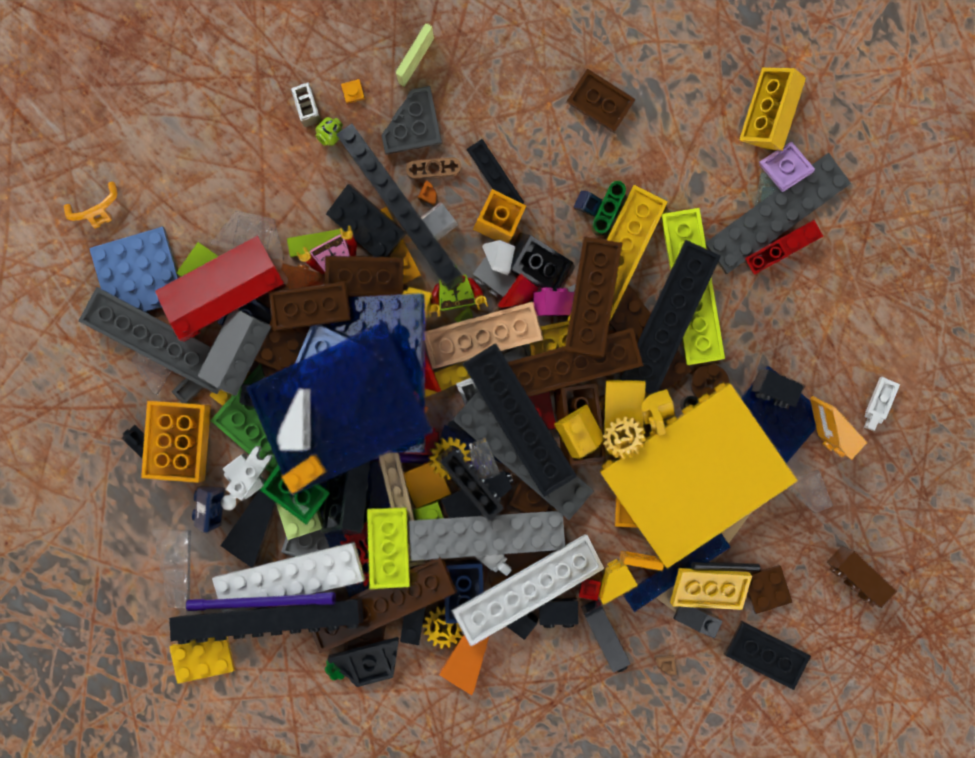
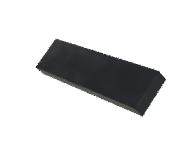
(492, 170)

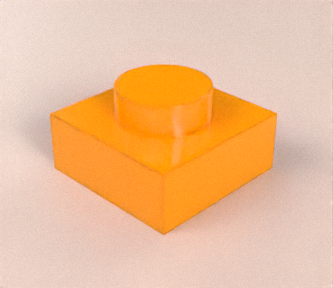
(352, 91)

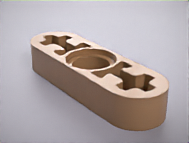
(447, 162)

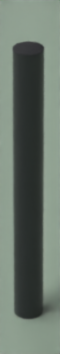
(725, 566)

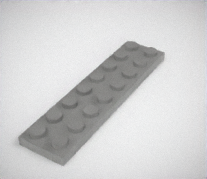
(482, 537)

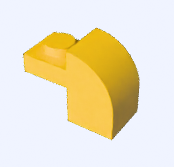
(656, 408)

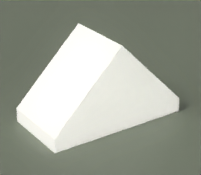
(499, 255)
(467, 389)

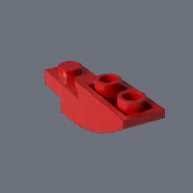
(784, 247)

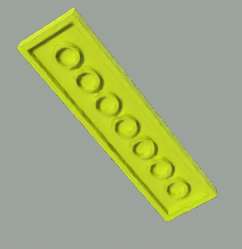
(703, 336)

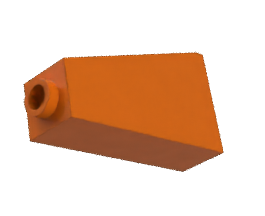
(464, 664)

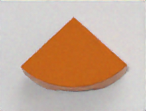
(428, 194)

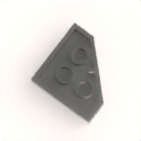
(413, 124)

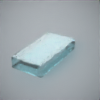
(765, 188)

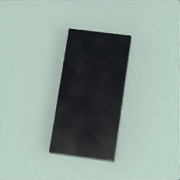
(767, 655)

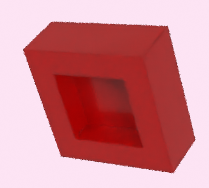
(589, 589)

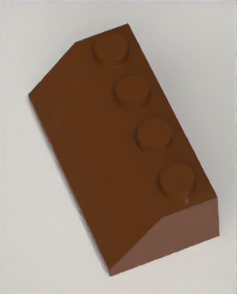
(571, 399)

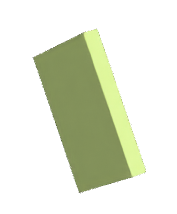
(415, 54)

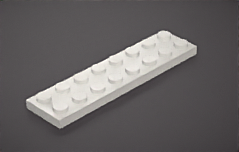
(293, 575)
(527, 590)

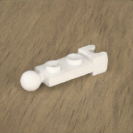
(245, 478)

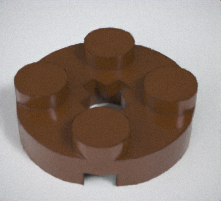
(699, 378)

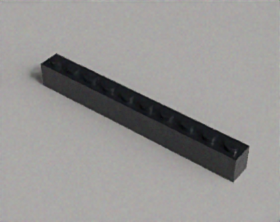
(400, 207)
(266, 620)

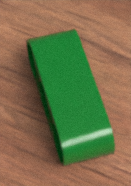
(615, 201)

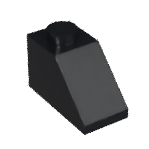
(698, 620)

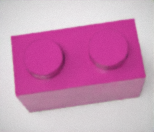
(553, 302)

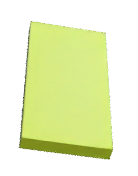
(388, 548)

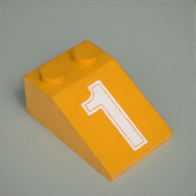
(836, 430)

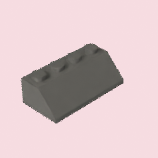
(234, 351)

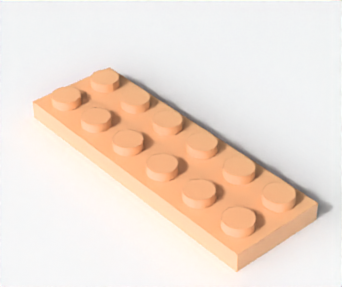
(469, 337)

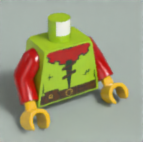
(462, 295)

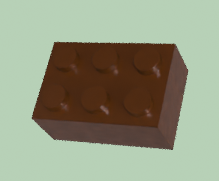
(860, 577)

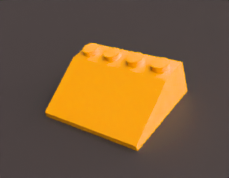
(176, 441)

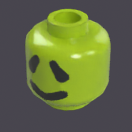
(327, 131)

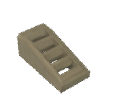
(310, 116)

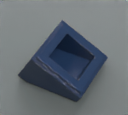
(588, 203)

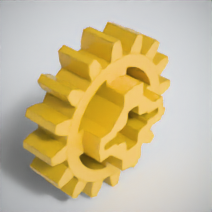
(620, 432)
(443, 446)
(438, 620)

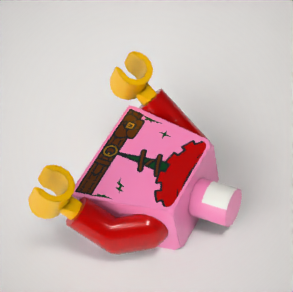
(339, 246)

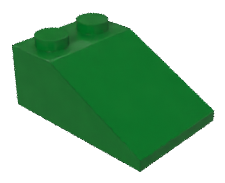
(301, 505)

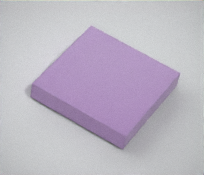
(786, 166)

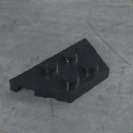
(368, 663)

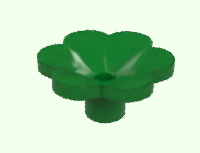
(333, 671)

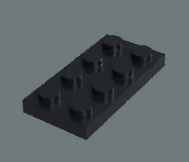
(368, 223)

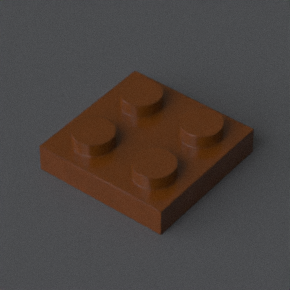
(768, 589)

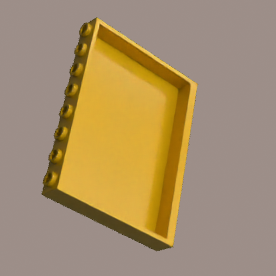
(698, 475)

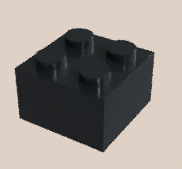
(778, 388)

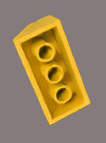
(772, 108)

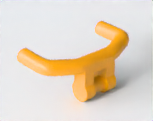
(90, 213)

